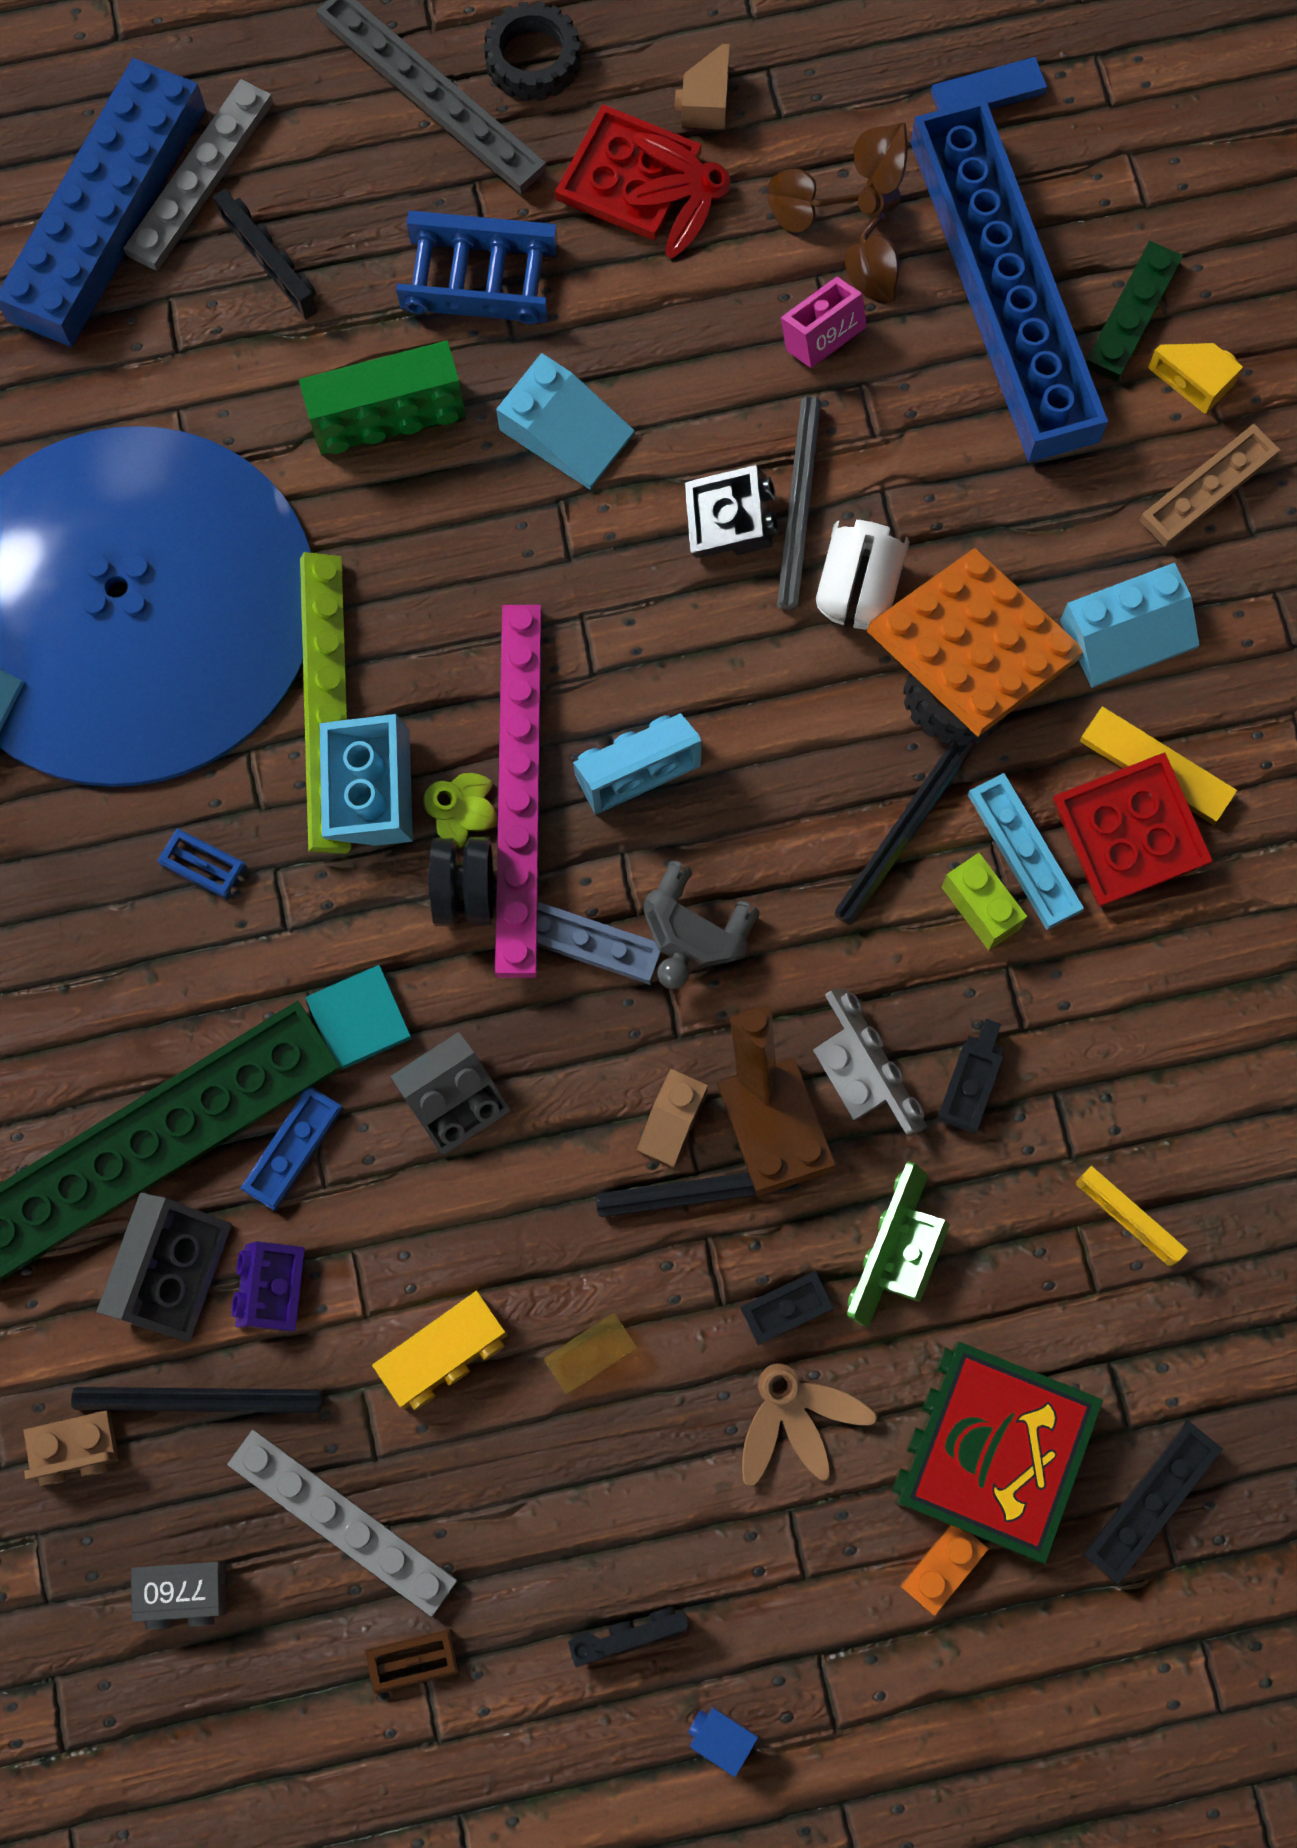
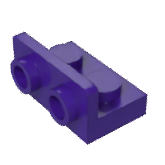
(268, 1286)

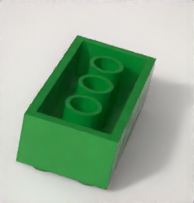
(383, 398)

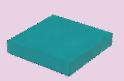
(358, 1017)

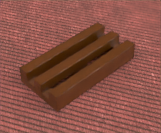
(448, 1653)

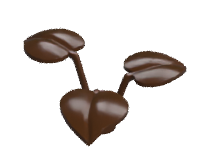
(881, 158)

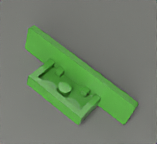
(902, 1251)

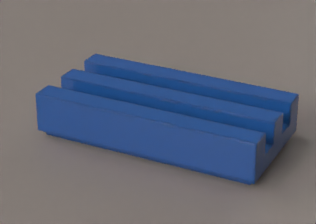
(230, 879)

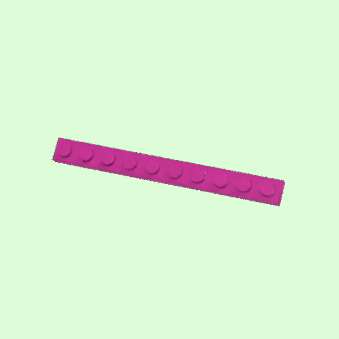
(518, 793)

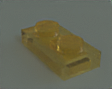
(590, 1353)

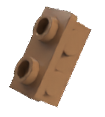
(69, 1447)

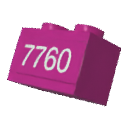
(824, 322)

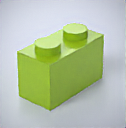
(983, 901)

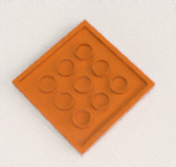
(975, 641)

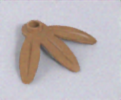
(802, 1433)

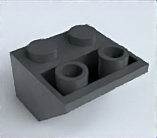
(450, 1093)

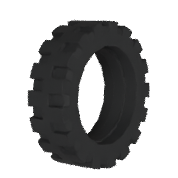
(532, 19)
(936, 718)

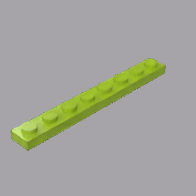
(322, 676)

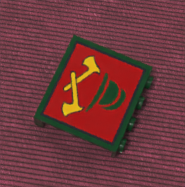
(997, 1451)

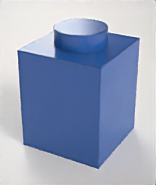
(721, 1739)

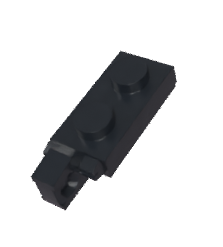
(972, 1080)
(626, 1638)

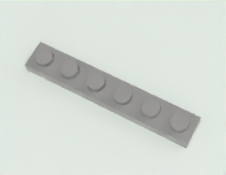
(198, 175)
(343, 1523)

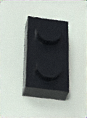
(786, 1308)

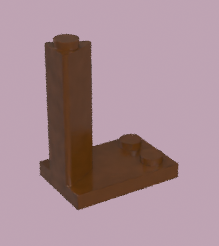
(771, 1109)

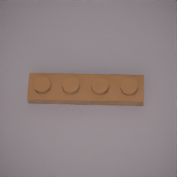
(1209, 485)

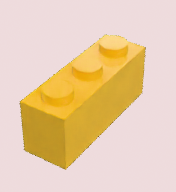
(441, 1352)

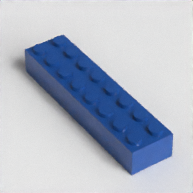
(101, 202)

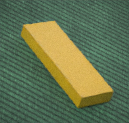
(1131, 1216)

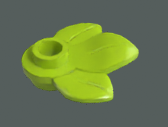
(467, 806)

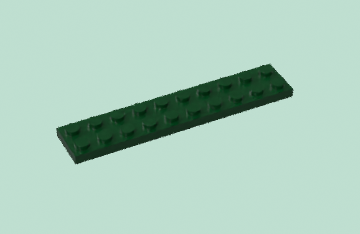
(159, 1135)

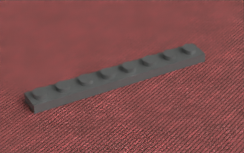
(433, 92)

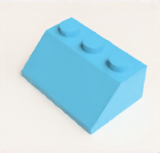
(1132, 624)
(638, 762)
(366, 781)

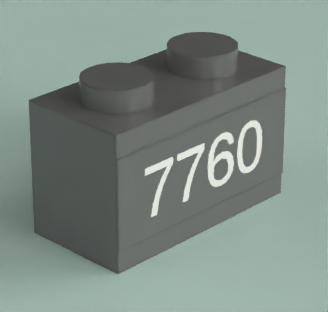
(178, 1592)

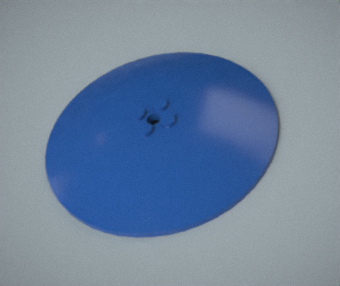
(194, 644)

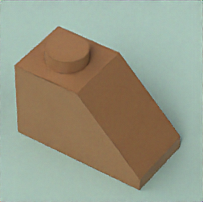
(705, 91)
(672, 1117)

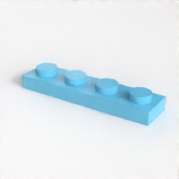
(1025, 851)

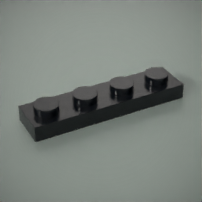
(259, 244)
(1152, 1502)

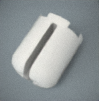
(842, 566)

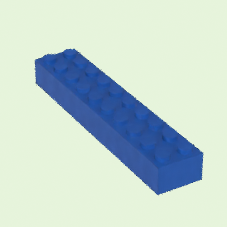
(1008, 281)

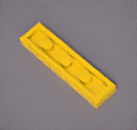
(1129, 745)

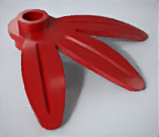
(670, 188)

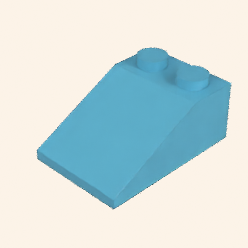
(563, 422)

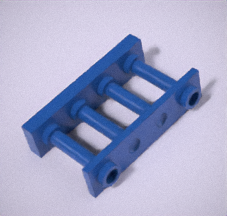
(485, 234)

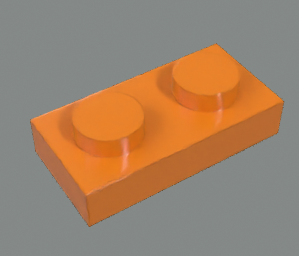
(943, 1568)

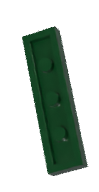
(1133, 311)

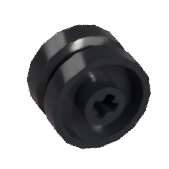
(456, 882)

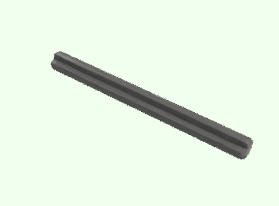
(799, 503)

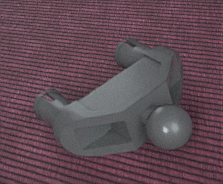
(689, 937)

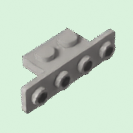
(862, 1069)

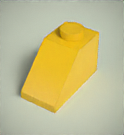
(1196, 371)

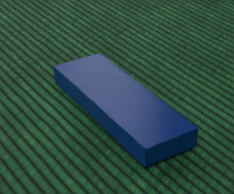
(997, 85)
(292, 1148)

